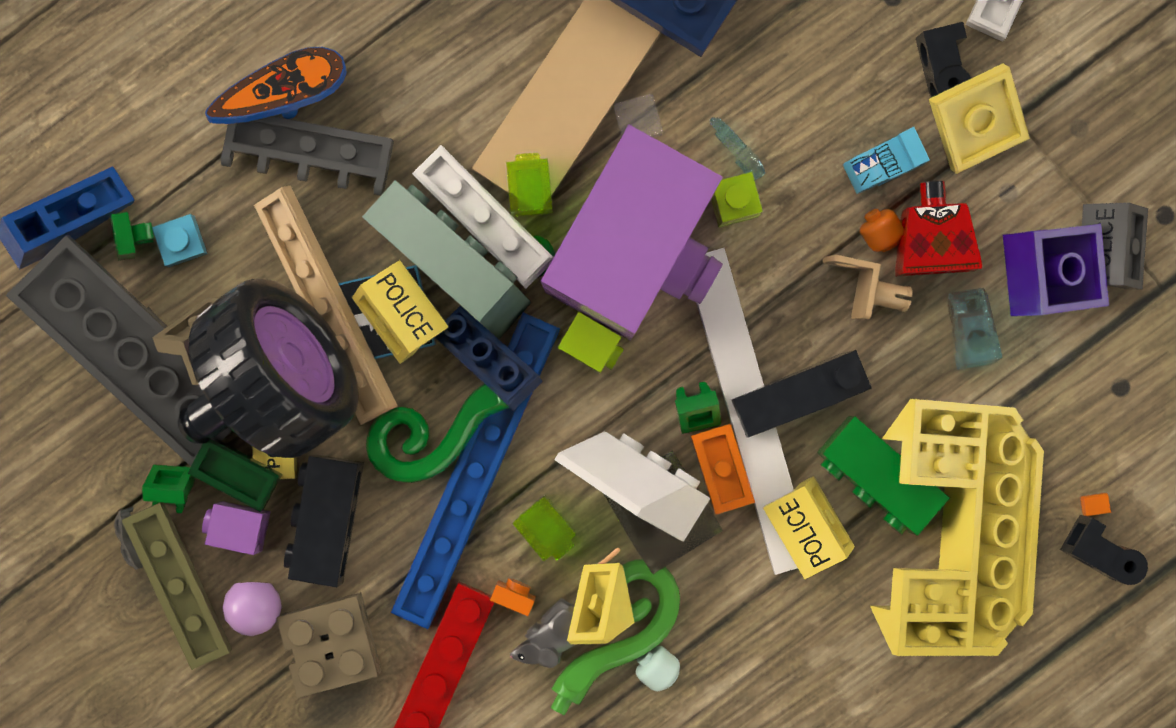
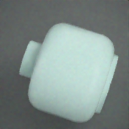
(658, 669)

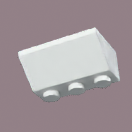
(638, 481)

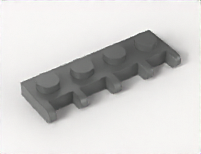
(310, 147)

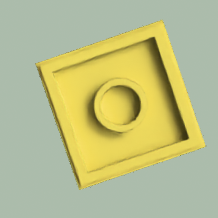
(979, 118)

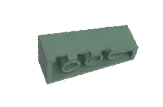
(448, 259)

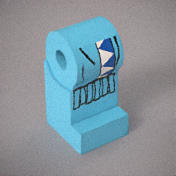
(886, 161)

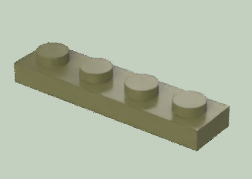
(177, 585)

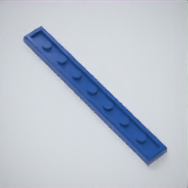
(469, 488)

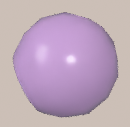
(252, 607)

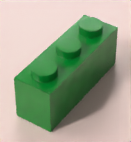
(875, 471)

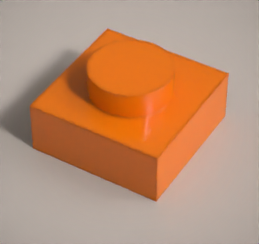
(514, 596)

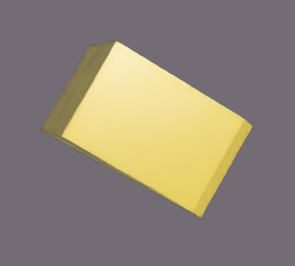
(601, 605)

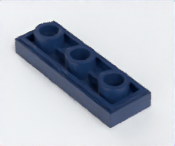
(488, 358)

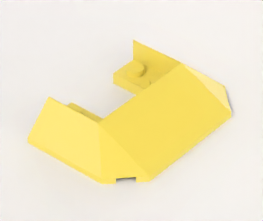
(986, 530)

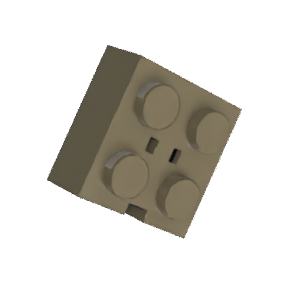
(341, 657)

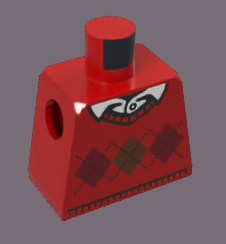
(937, 236)

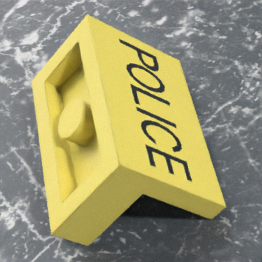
(399, 311)
(809, 528)

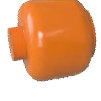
(881, 230)

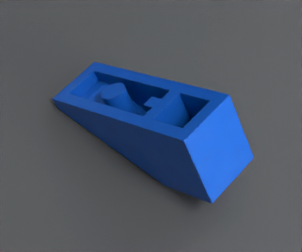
(71, 211)

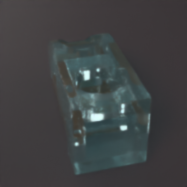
(973, 329)

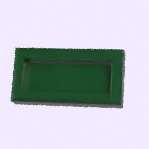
(235, 474)

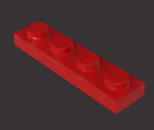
(446, 658)

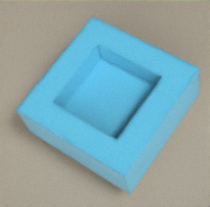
(179, 240)

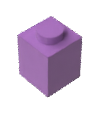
(235, 527)

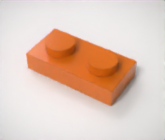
(722, 469)

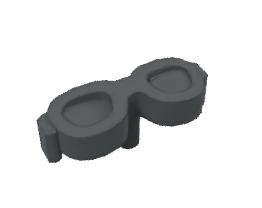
(127, 548)

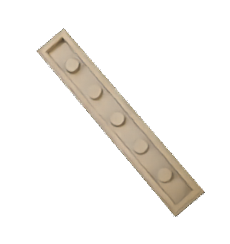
(318, 286)

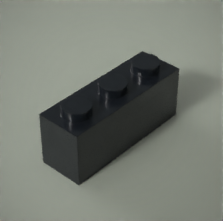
(323, 520)

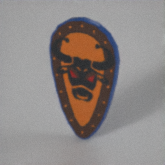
(280, 87)

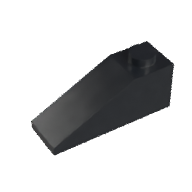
(801, 393)

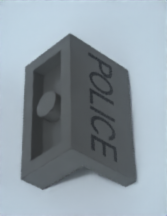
(1123, 241)

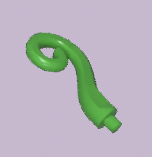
(584, 670)

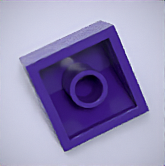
(1055, 270)

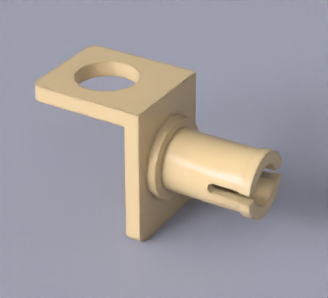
(871, 290)

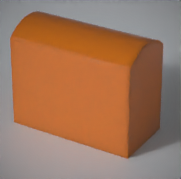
(1095, 504)

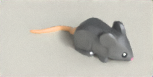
(549, 638)

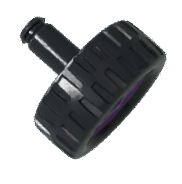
(268, 372)

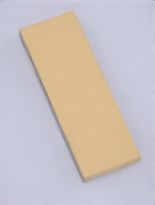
(570, 92)

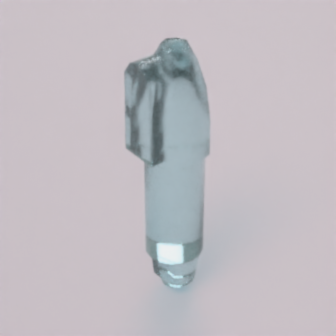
(743, 154)

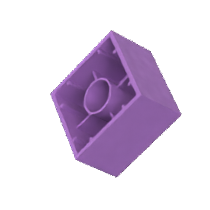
(636, 236)

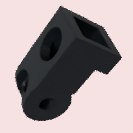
(941, 57)
(1103, 556)

